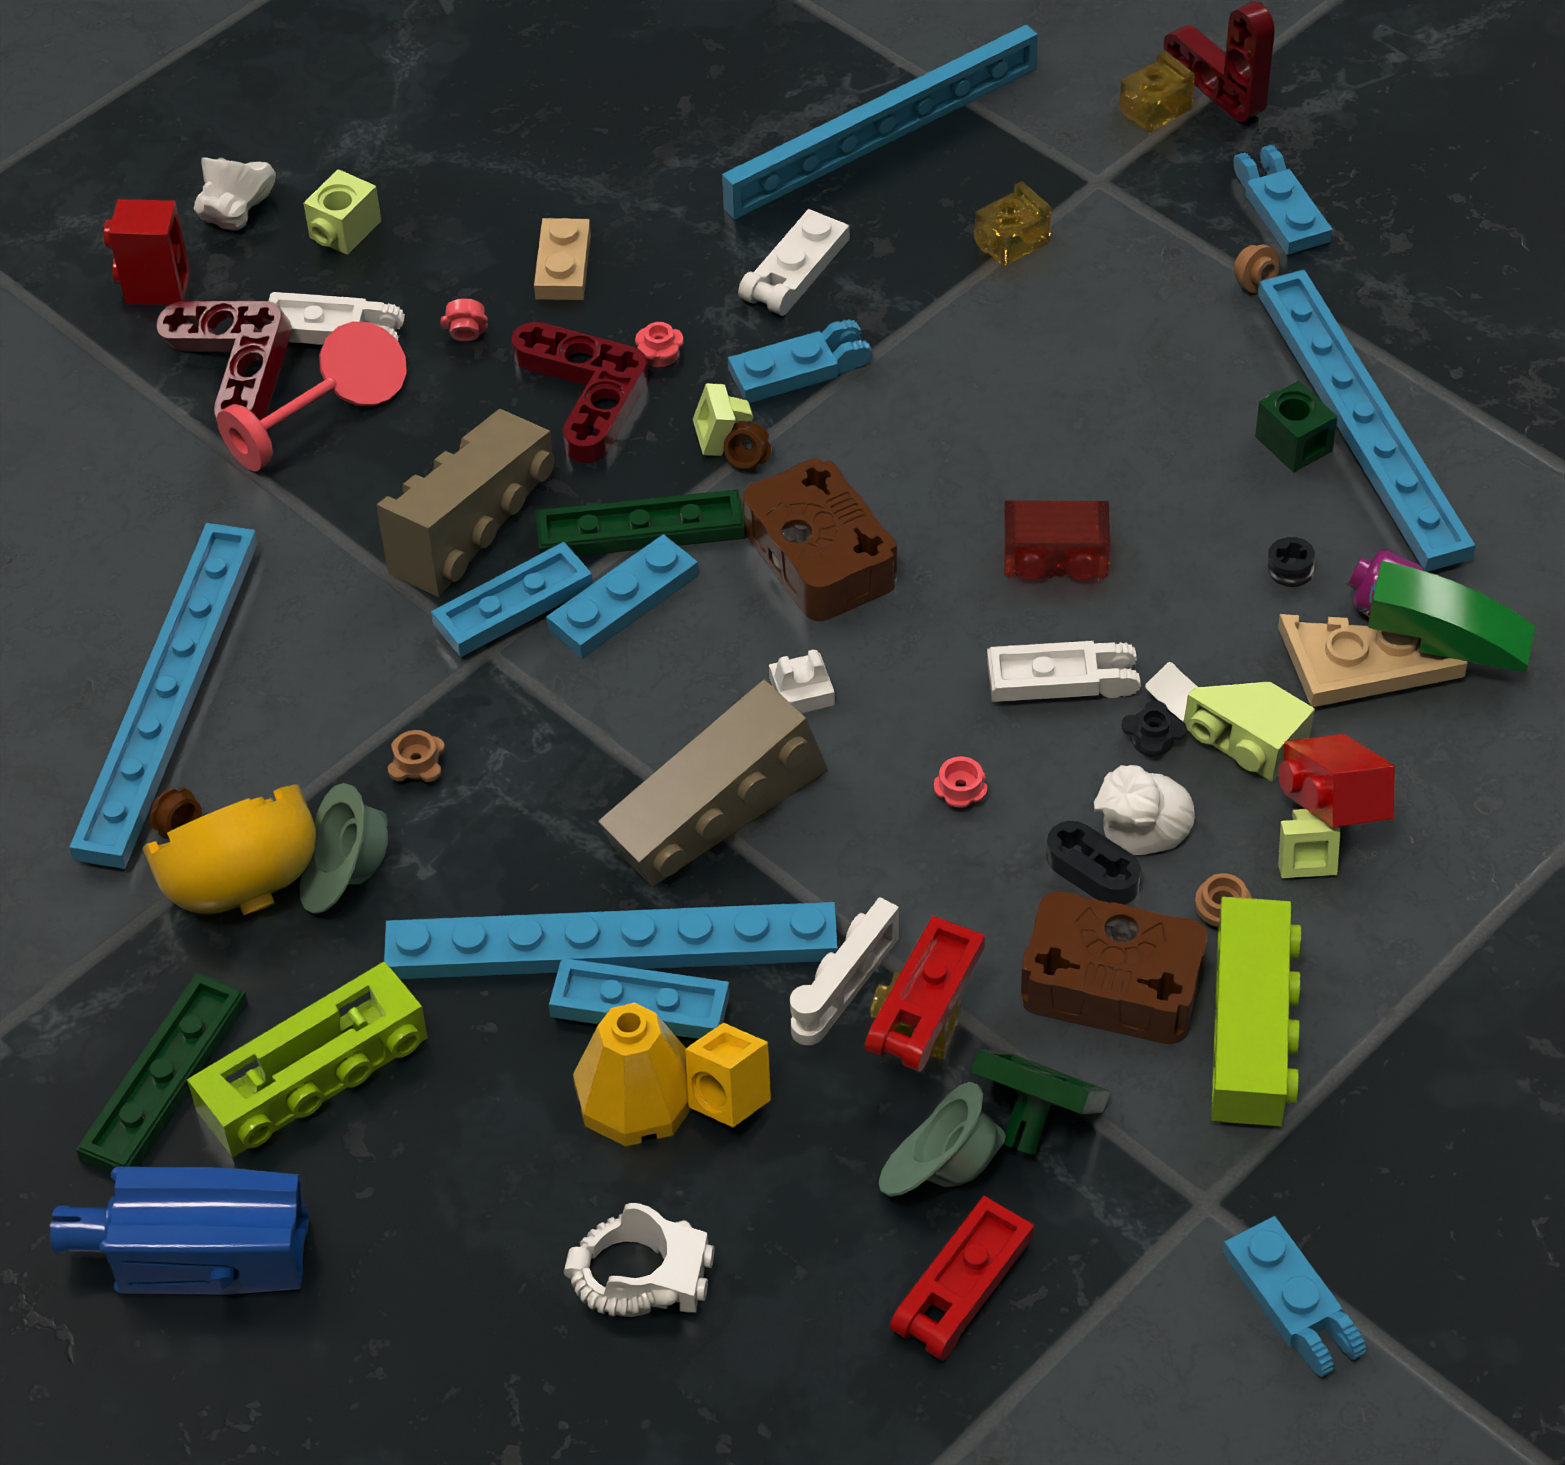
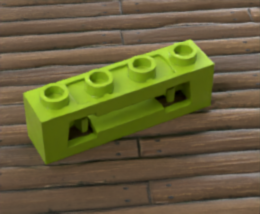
(308, 1060)

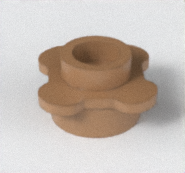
(416, 745)

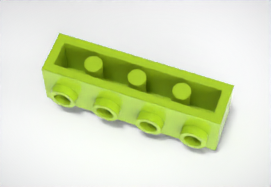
(1253, 1012)

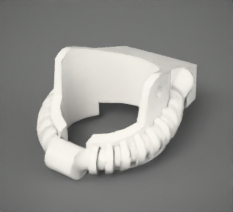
(676, 1280)

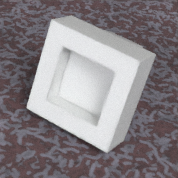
(803, 682)

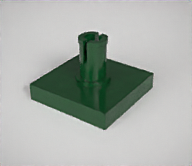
(1038, 1091)

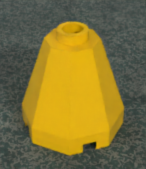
(632, 1077)

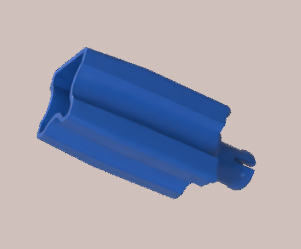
(193, 1230)

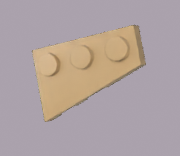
(1356, 662)

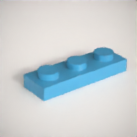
(622, 596)
(511, 599)
(684, 1003)

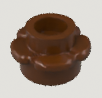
(737, 452)
(173, 810)

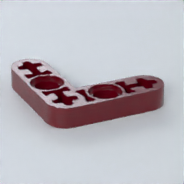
(1241, 75)
(240, 339)
(611, 373)

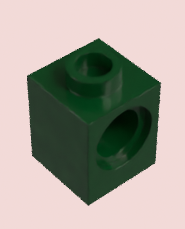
(1295, 426)

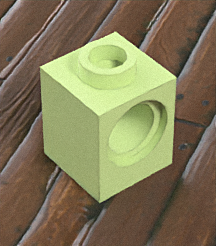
(342, 212)

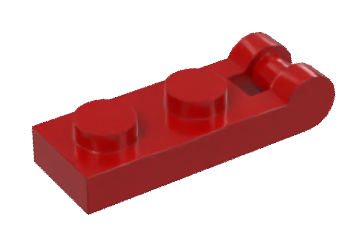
(925, 992)
(963, 1276)

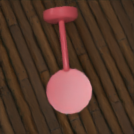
(357, 364)

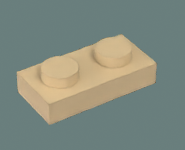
(562, 259)

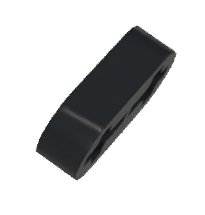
(1095, 861)

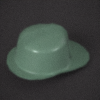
(347, 847)
(947, 1147)

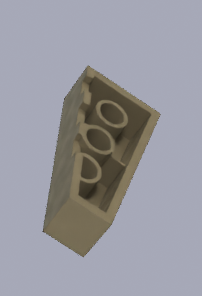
(463, 501)
(715, 784)

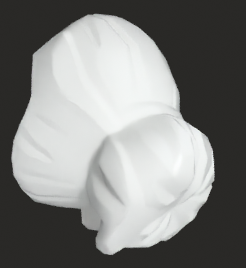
(232, 191)
(1144, 810)

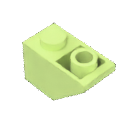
(1248, 722)

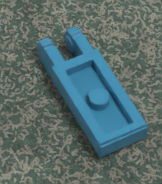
(1282, 202)
(799, 361)
(1292, 1294)

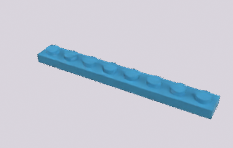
(879, 122)
(1366, 422)
(163, 697)
(611, 937)

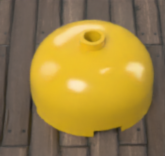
(236, 854)

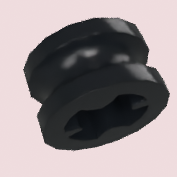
(1303, 567)

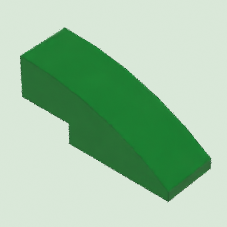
(1449, 618)

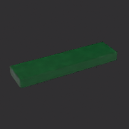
(639, 522)
(160, 1075)

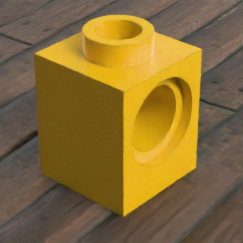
(728, 1074)

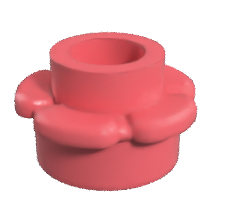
(464, 319)
(659, 344)
(960, 772)

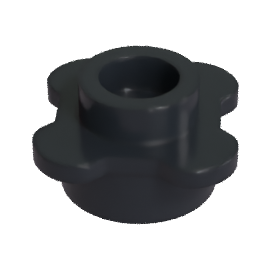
(1153, 729)

